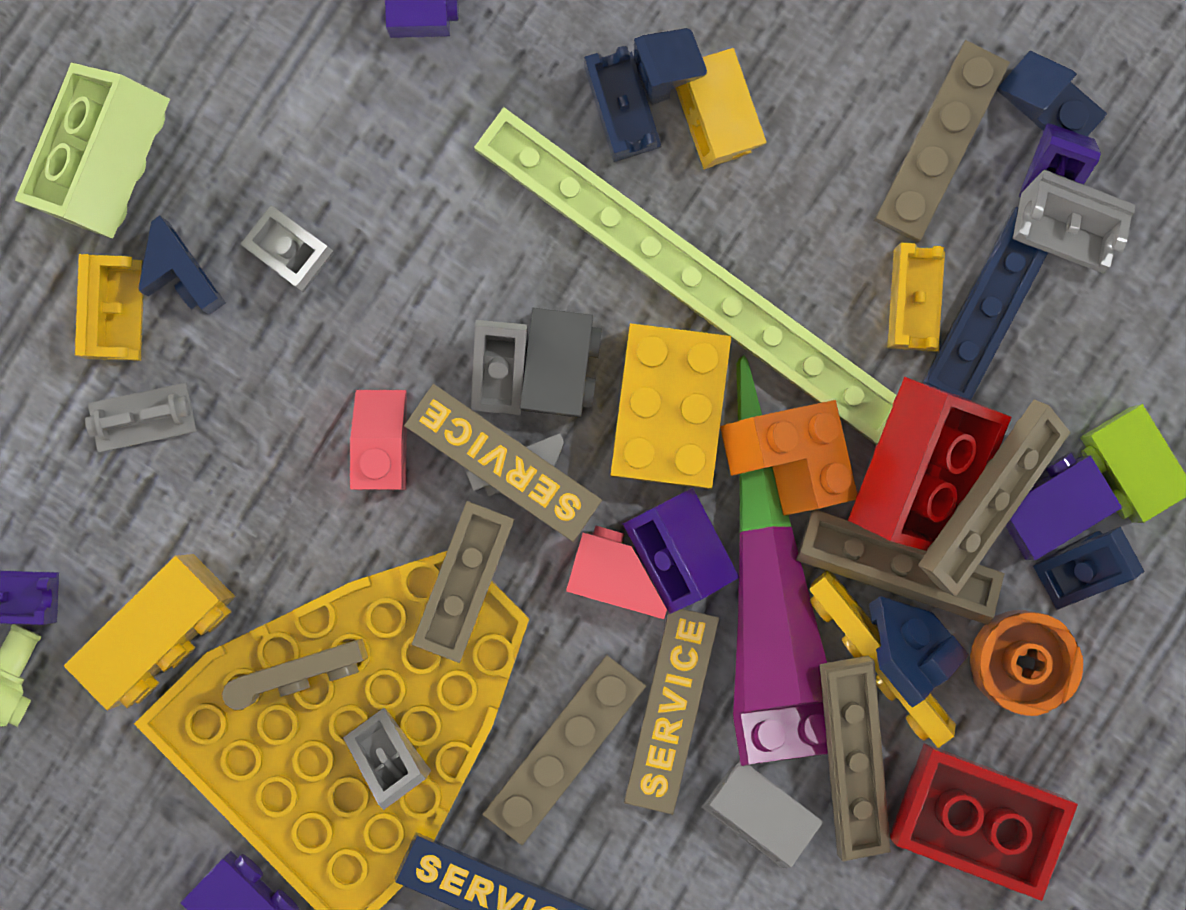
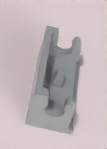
(1073, 221)
(762, 815)

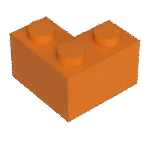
(802, 448)

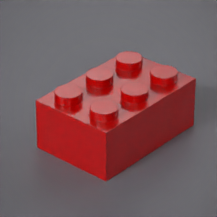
(925, 463)
(983, 822)

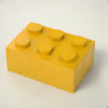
(670, 406)
(151, 633)

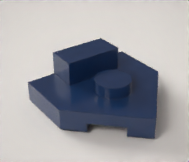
(914, 648)

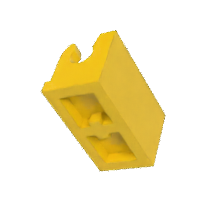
(721, 111)
(916, 298)
(109, 308)

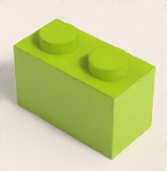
(1136, 464)

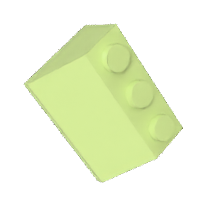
(93, 149)

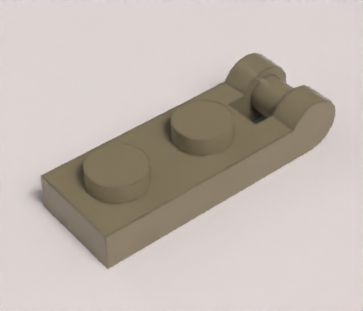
(293, 675)

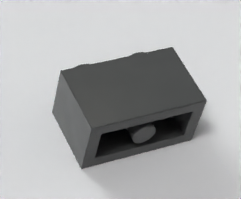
(558, 363)

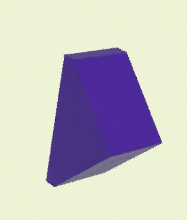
(1063, 154)

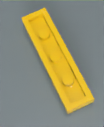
(862, 639)

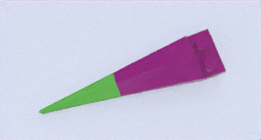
(778, 639)

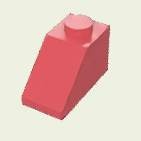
(379, 440)
(613, 574)

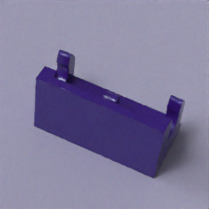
(28, 597)

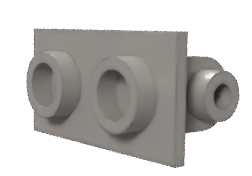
(141, 417)

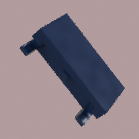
(621, 104)

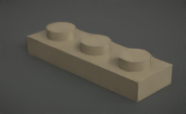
(463, 581)

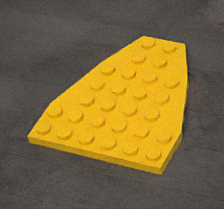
(284, 762)

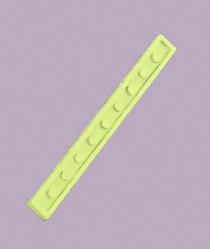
(686, 273)

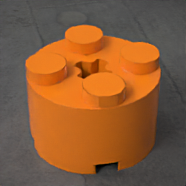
(1035, 690)

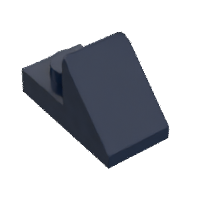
(667, 62)
(1047, 95)
(170, 258)
(1088, 567)

